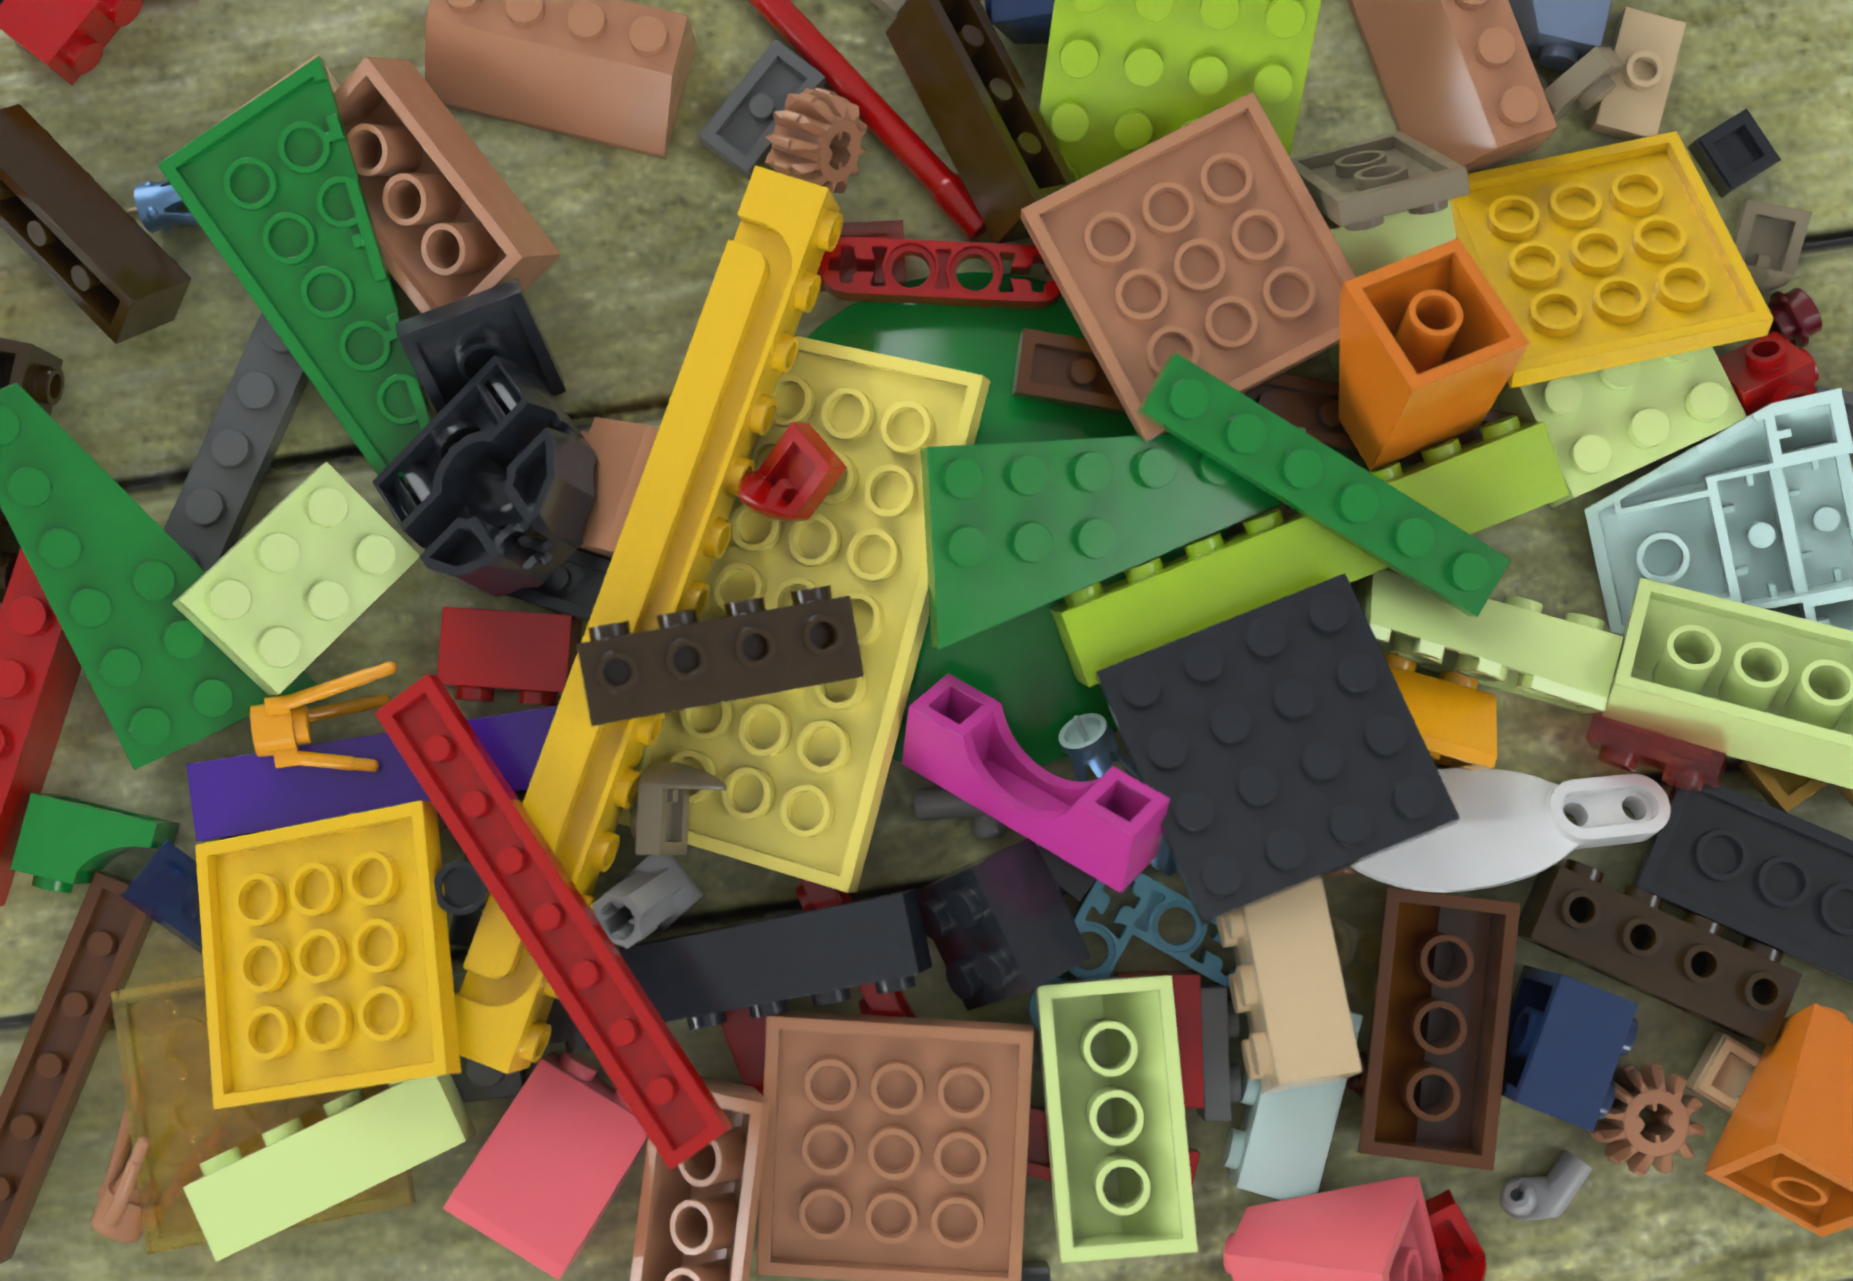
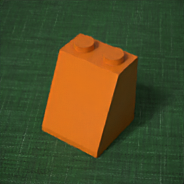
(1421, 352)
(1795, 1125)

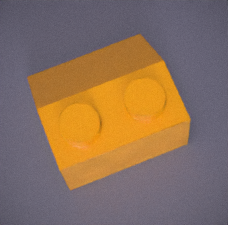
(1450, 715)

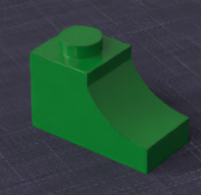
(73, 838)

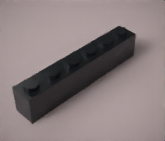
(772, 961)

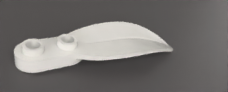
(1518, 827)

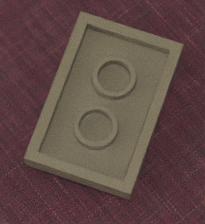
(1379, 178)

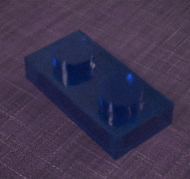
(169, 893)

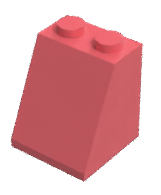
(551, 1164)
(1338, 1236)

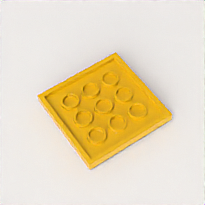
(1608, 258)
(326, 957)

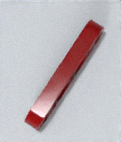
(941, 285)

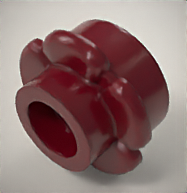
(1794, 316)

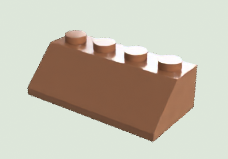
(564, 66)
(1457, 77)
(431, 192)
(704, 1212)

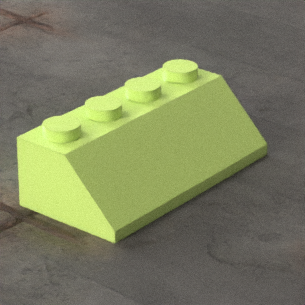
(1737, 681)
(1115, 1118)

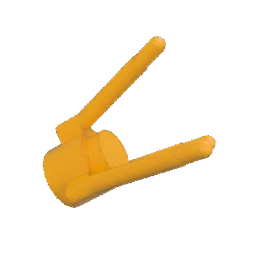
(285, 721)

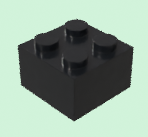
(1001, 926)

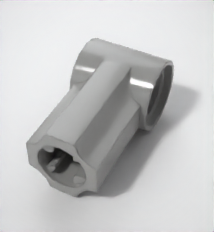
(646, 899)

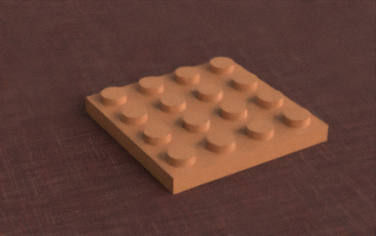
(1195, 254)
(894, 1148)

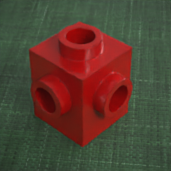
(1769, 371)

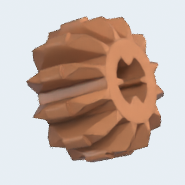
(817, 139)
(1666, 1109)

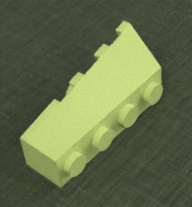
(1504, 647)

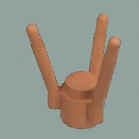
(119, 1208)

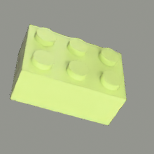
(1627, 414)
(297, 580)

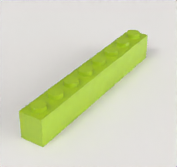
(1279, 555)

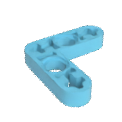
(1142, 922)

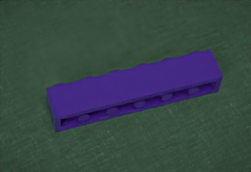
(252, 796)

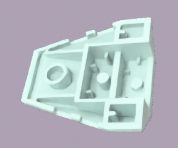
(1741, 517)

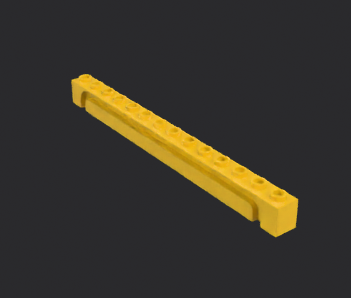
(657, 570)

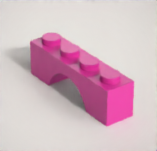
(1096, 825)

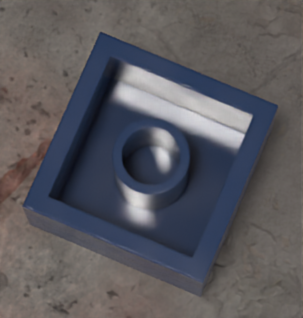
(1565, 1046)

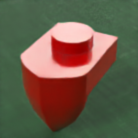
(793, 476)
(1455, 1241)

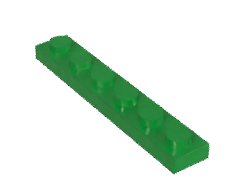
(1323, 485)

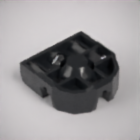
(509, 476)

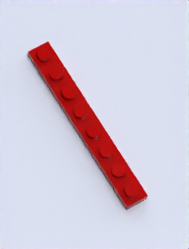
(554, 921)

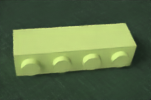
(325, 1162)

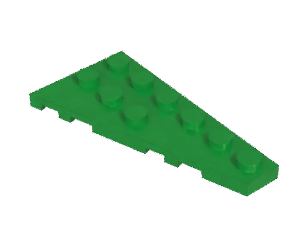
(297, 232)
(1058, 515)
(114, 590)

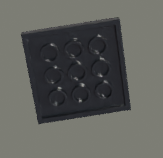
(1276, 748)

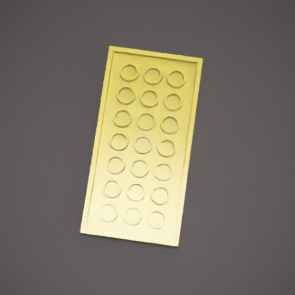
(815, 759)

